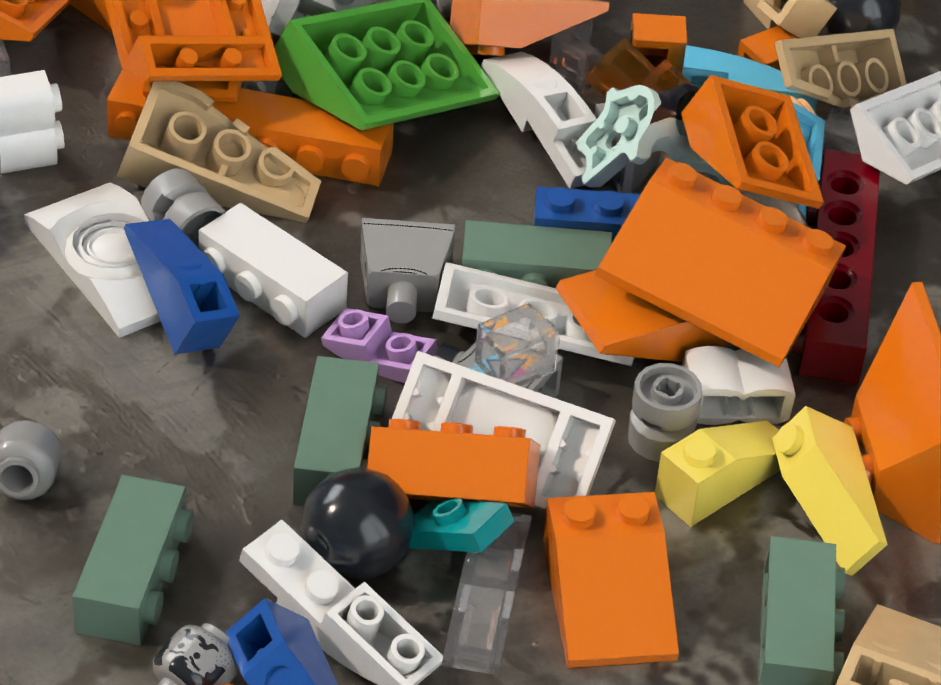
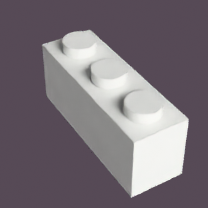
(275, 270)

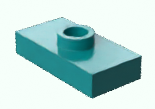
(459, 525)

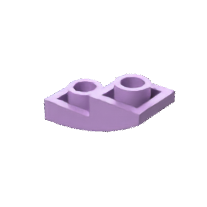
(370, 338)

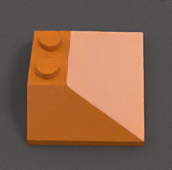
(194, 40)
(900, 419)

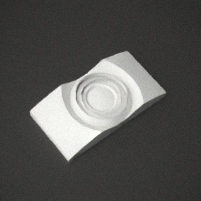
(93, 250)
(568, 435)

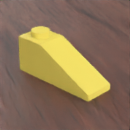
(715, 468)
(831, 484)

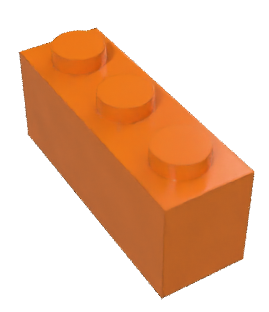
(457, 462)

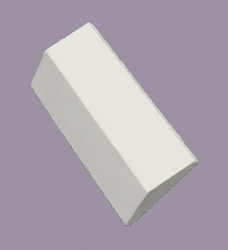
(902, 129)
(476, 296)

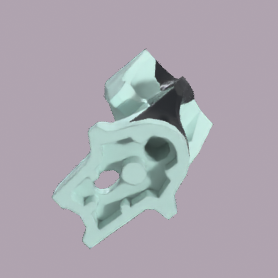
(647, 124)

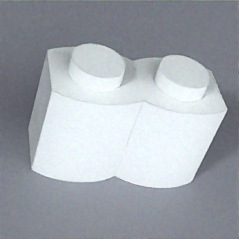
(28, 122)
(740, 386)

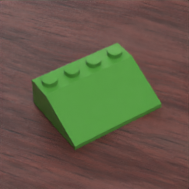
(381, 63)

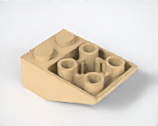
(894, 652)

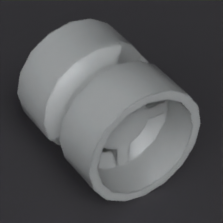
(183, 200)
(663, 408)

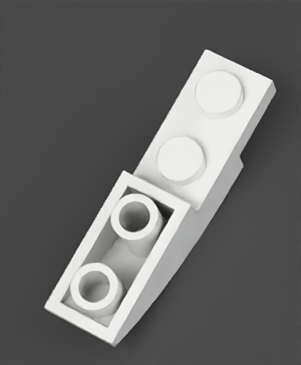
(547, 105)
(348, 622)

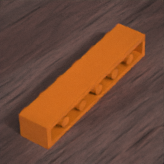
(293, 125)

